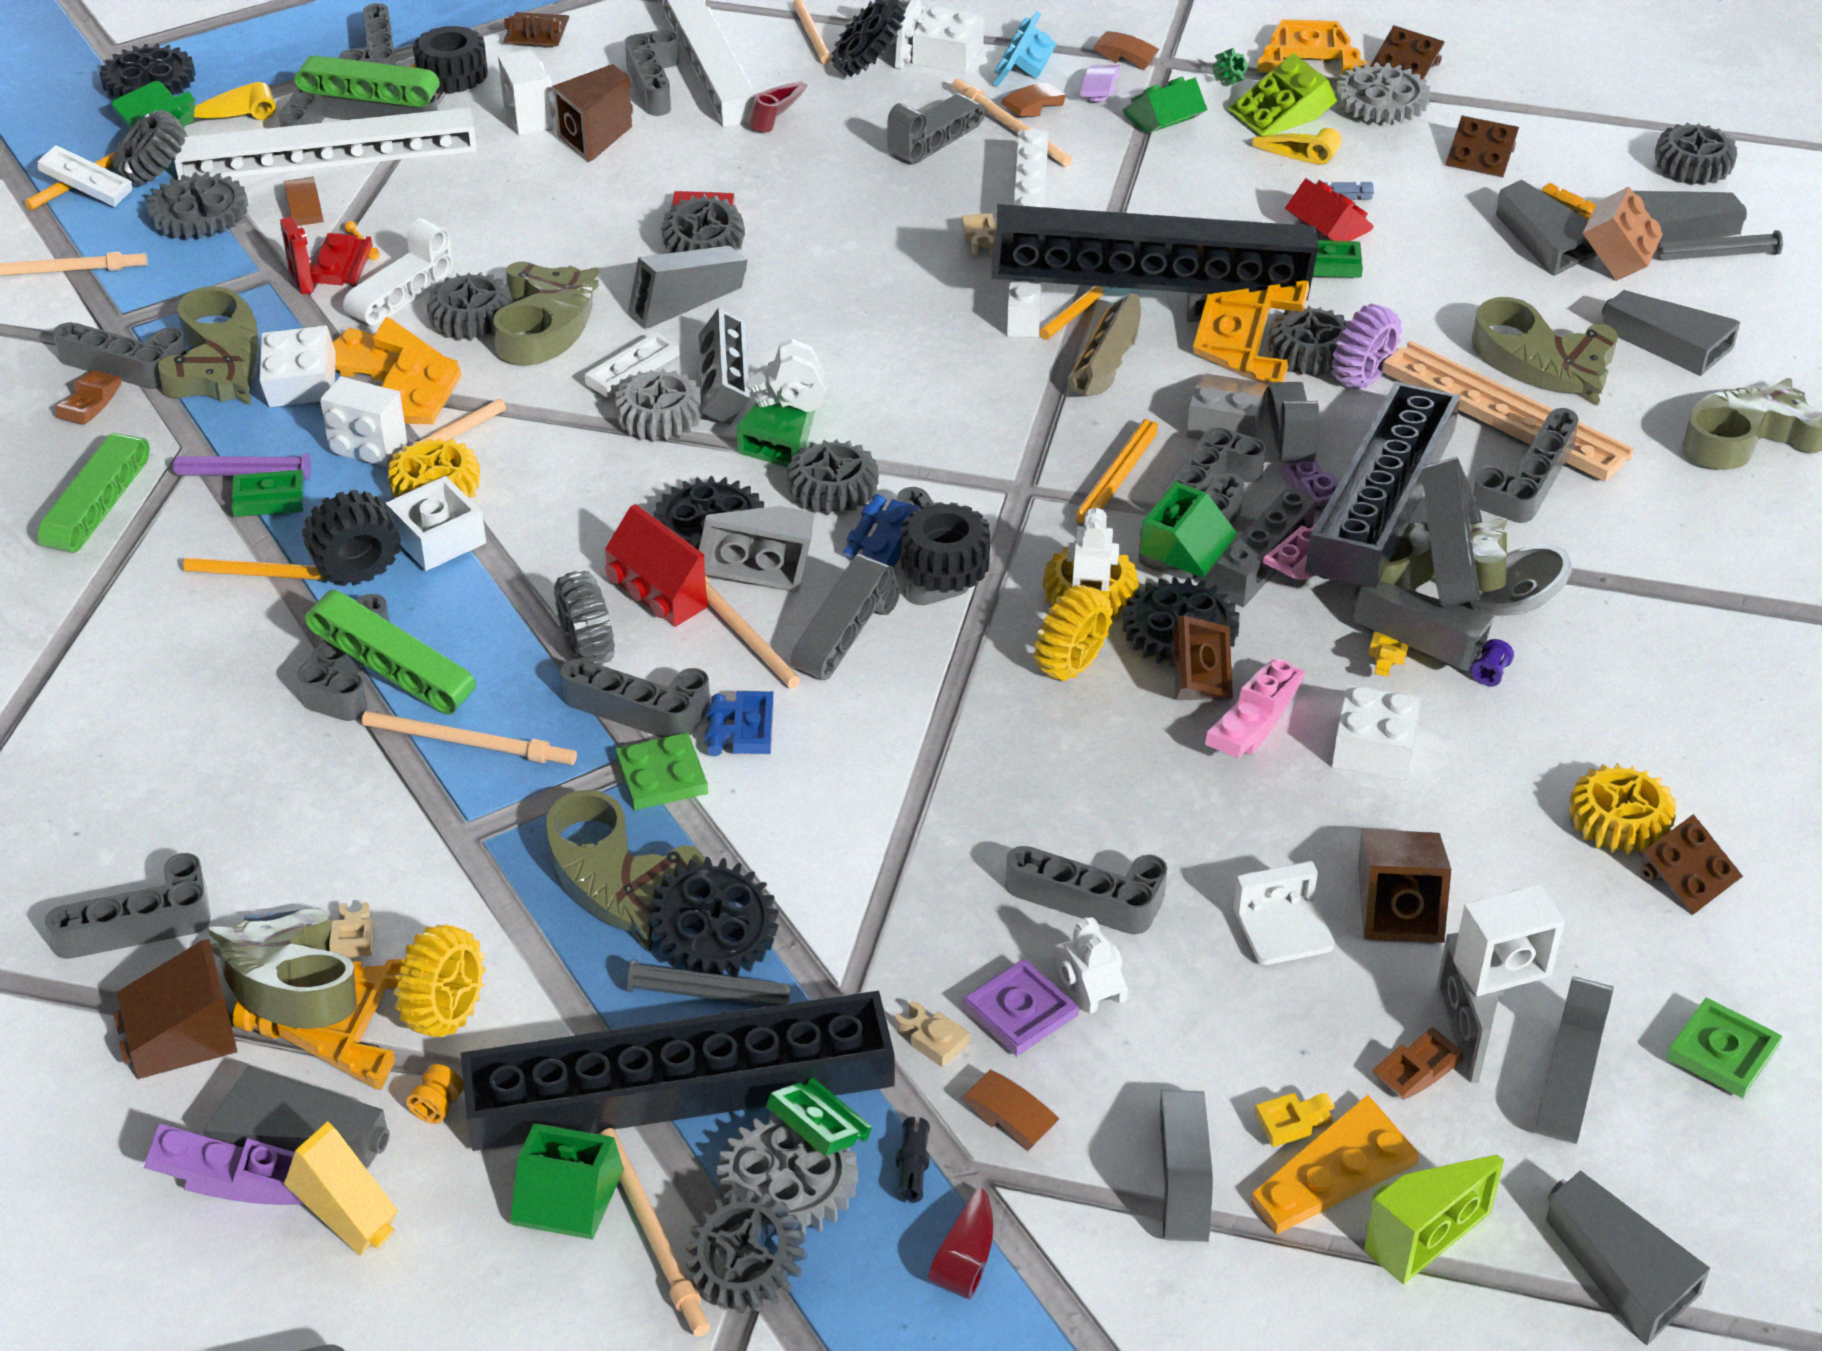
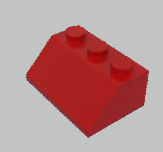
(657, 567)

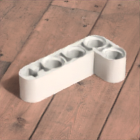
(406, 278)

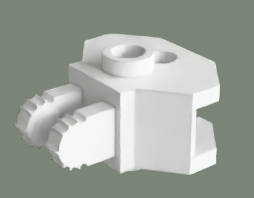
(792, 378)
(1093, 550)
(1090, 967)

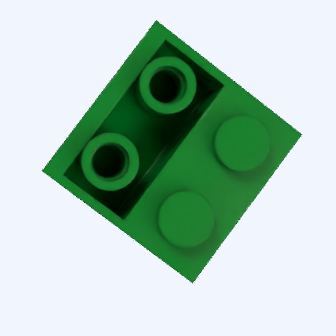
(1166, 105)
(1186, 530)
(565, 1181)

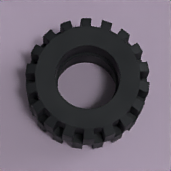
(454, 56)
(351, 537)
(945, 547)

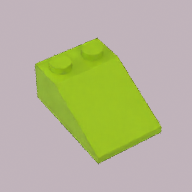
(1429, 1213)

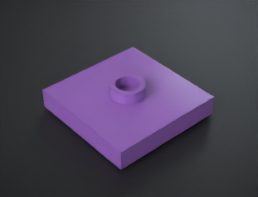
(1020, 1007)

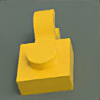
(1386, 653)
(1289, 1119)

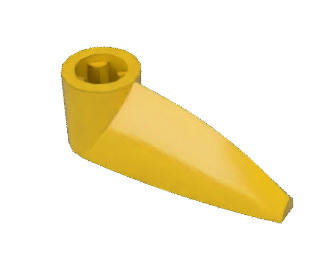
(247, 99)
(1302, 147)

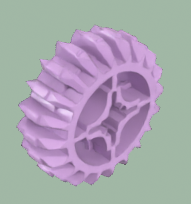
(1365, 345)

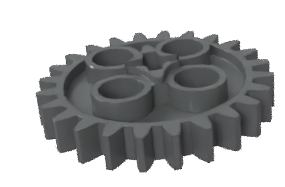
(177, 211)

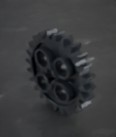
(868, 36)
(144, 66)
(687, 507)
(1153, 612)
(708, 948)

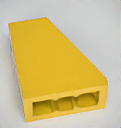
(341, 1190)

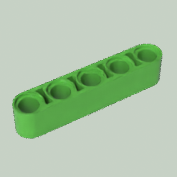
(367, 81)
(93, 492)
(390, 651)

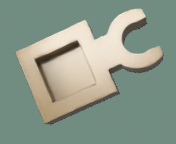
(979, 231)
(352, 933)
(935, 1036)

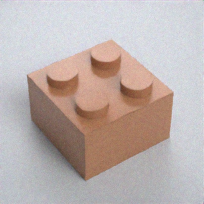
(1623, 233)

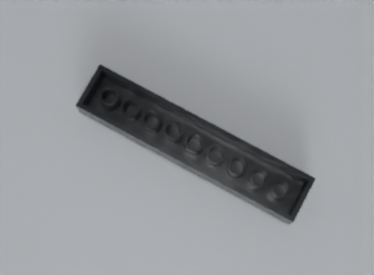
(1149, 250)
(1382, 486)
(675, 1068)

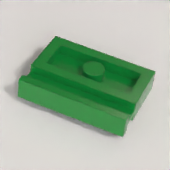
(1338, 259)
(268, 493)
(818, 1117)

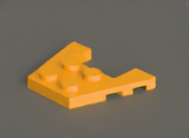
(1310, 40)
(1235, 325)
(418, 373)
(340, 1042)

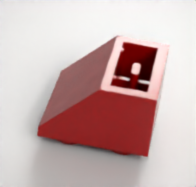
(1328, 211)

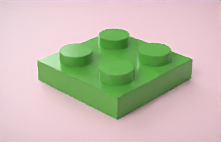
(661, 771)
(1724, 1047)

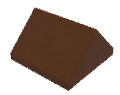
(1201, 660)

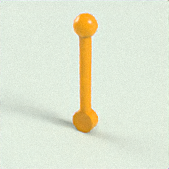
(350, 227)

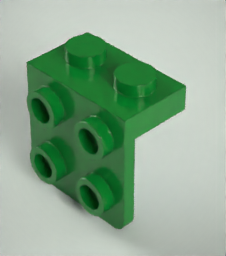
(152, 98)

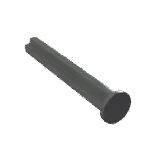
(1721, 246)
(707, 985)

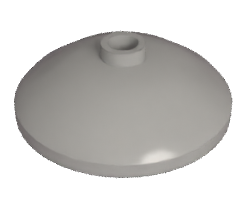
(1532, 579)

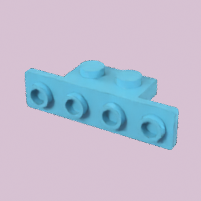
(1027, 49)

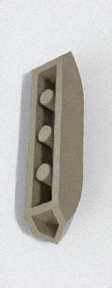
(1103, 353)

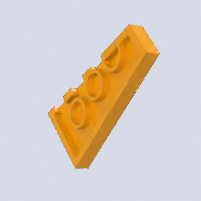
(358, 354)
(1337, 1165)

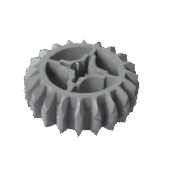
(658, 405)

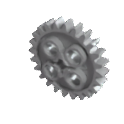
(1382, 93)
(785, 1165)

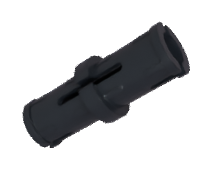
(912, 1160)

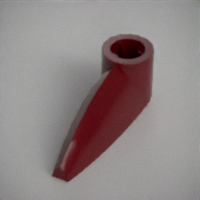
(772, 103)
(966, 1248)

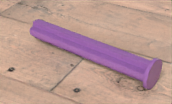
(239, 465)

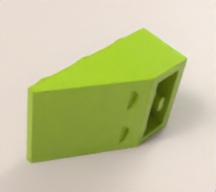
(1285, 98)

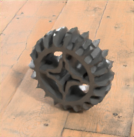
(149, 147)
(1696, 153)
(702, 225)
(467, 305)
(1306, 339)
(832, 476)
(584, 617)
(756, 1216)

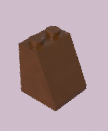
(593, 110)
(1403, 885)
(175, 1015)

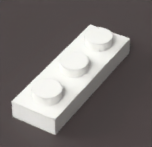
(85, 175)
(641, 357)

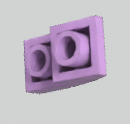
(1100, 82)
(1310, 480)

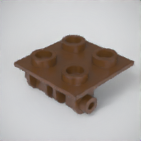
(535, 29)
(1410, 51)
(1482, 146)
(1690, 864)

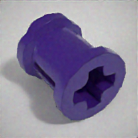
(1491, 660)

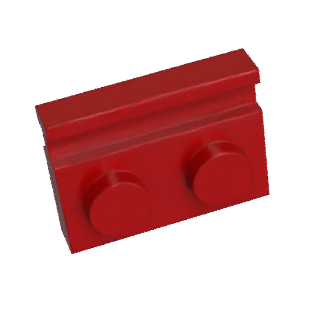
(296, 254)
(341, 259)

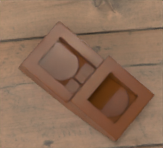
(1118, 45)
(1030, 99)
(303, 201)
(91, 395)
(1419, 1065)
(1013, 1107)

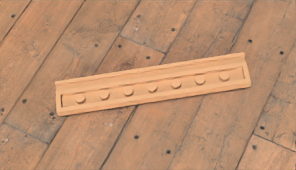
(1503, 407)

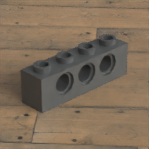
(723, 367)
(1241, 567)

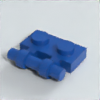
(886, 539)
(751, 727)

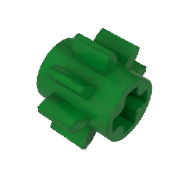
(1229, 67)

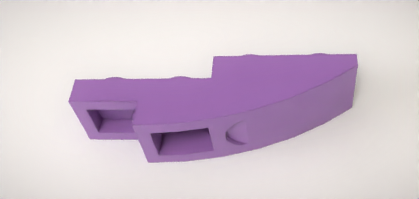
(221, 1168)

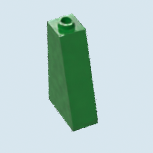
(774, 433)

